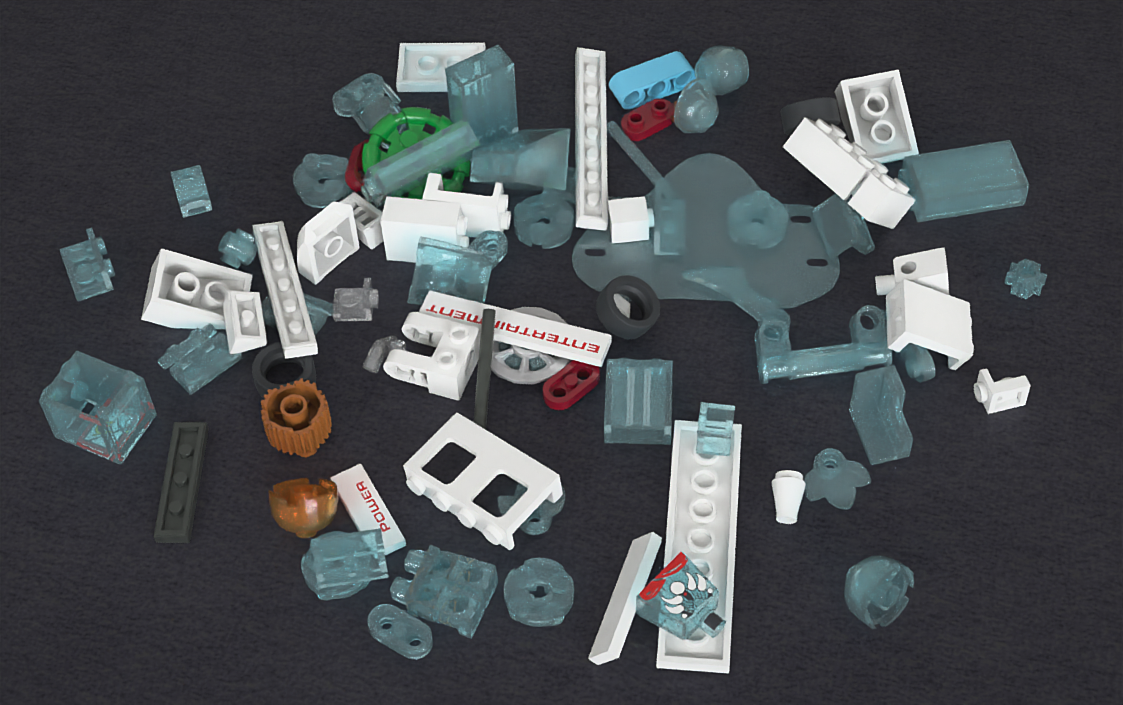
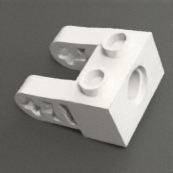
(451, 363)

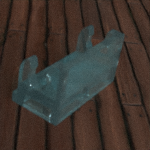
(349, 558)

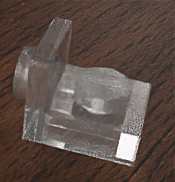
(355, 303)

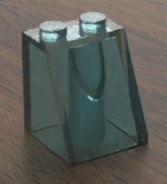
(524, 160)

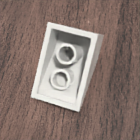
(877, 116)
(189, 291)

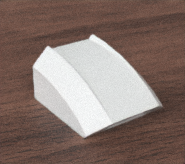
(326, 241)

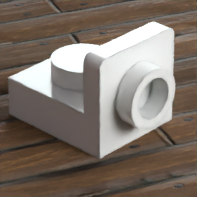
(1002, 394)

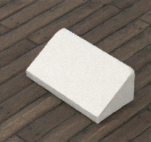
(244, 321)

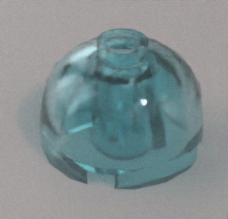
(877, 590)

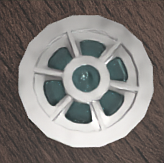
(524, 364)

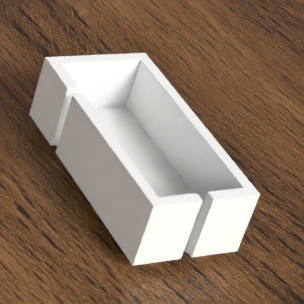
(849, 172)

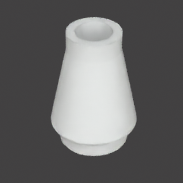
(788, 493)

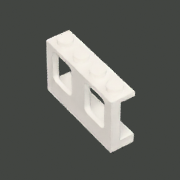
(491, 459)

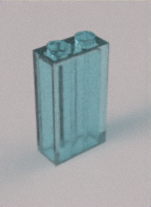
(484, 94)
(412, 165)
(964, 180)

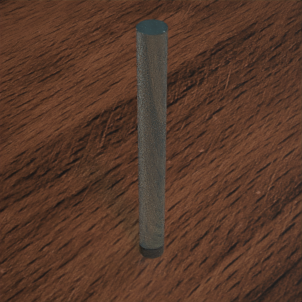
(641, 161)

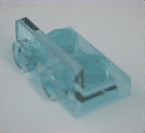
(86, 267)

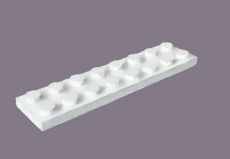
(704, 529)

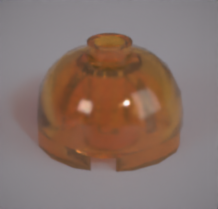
(304, 506)

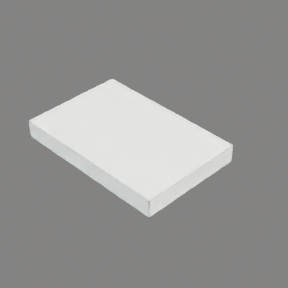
(424, 64)

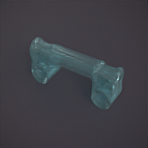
(823, 359)

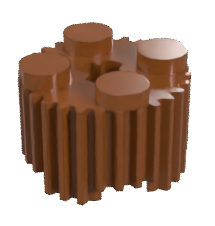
(296, 418)

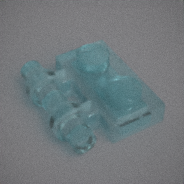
(204, 363)

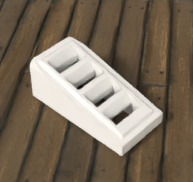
(366, 219)

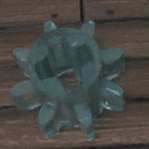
(237, 248)
(1025, 278)

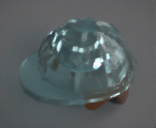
(696, 107)

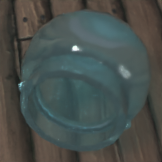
(723, 67)

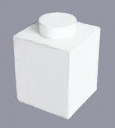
(629, 219)

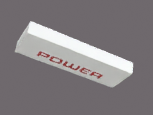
(367, 507)

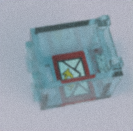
(120, 410)

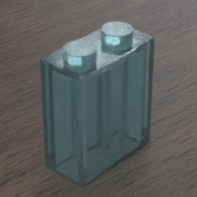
(638, 401)

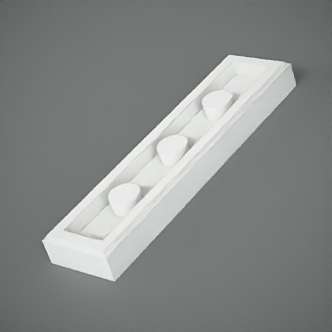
(623, 600)

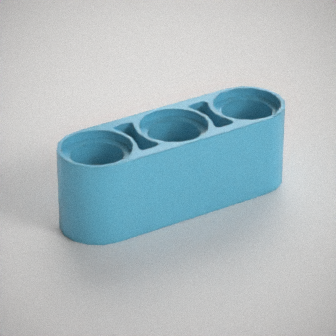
(651, 80)

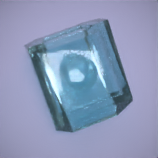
(449, 271)

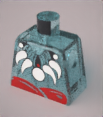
(681, 600)

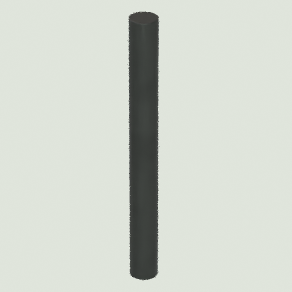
(484, 367)

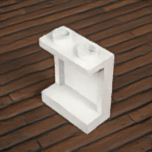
(481, 211)
(930, 321)

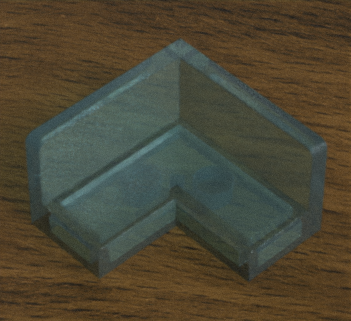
(878, 415)

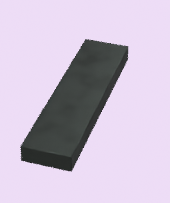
(181, 482)

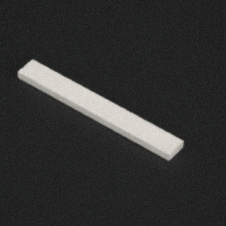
(591, 139)

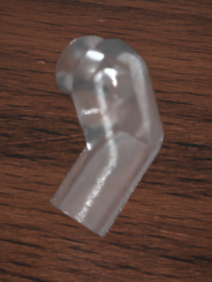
(380, 350)

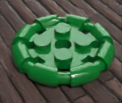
(415, 119)

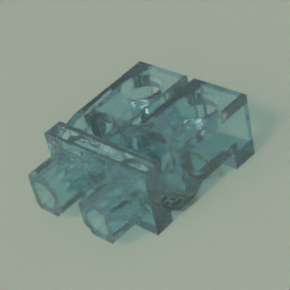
(446, 588)

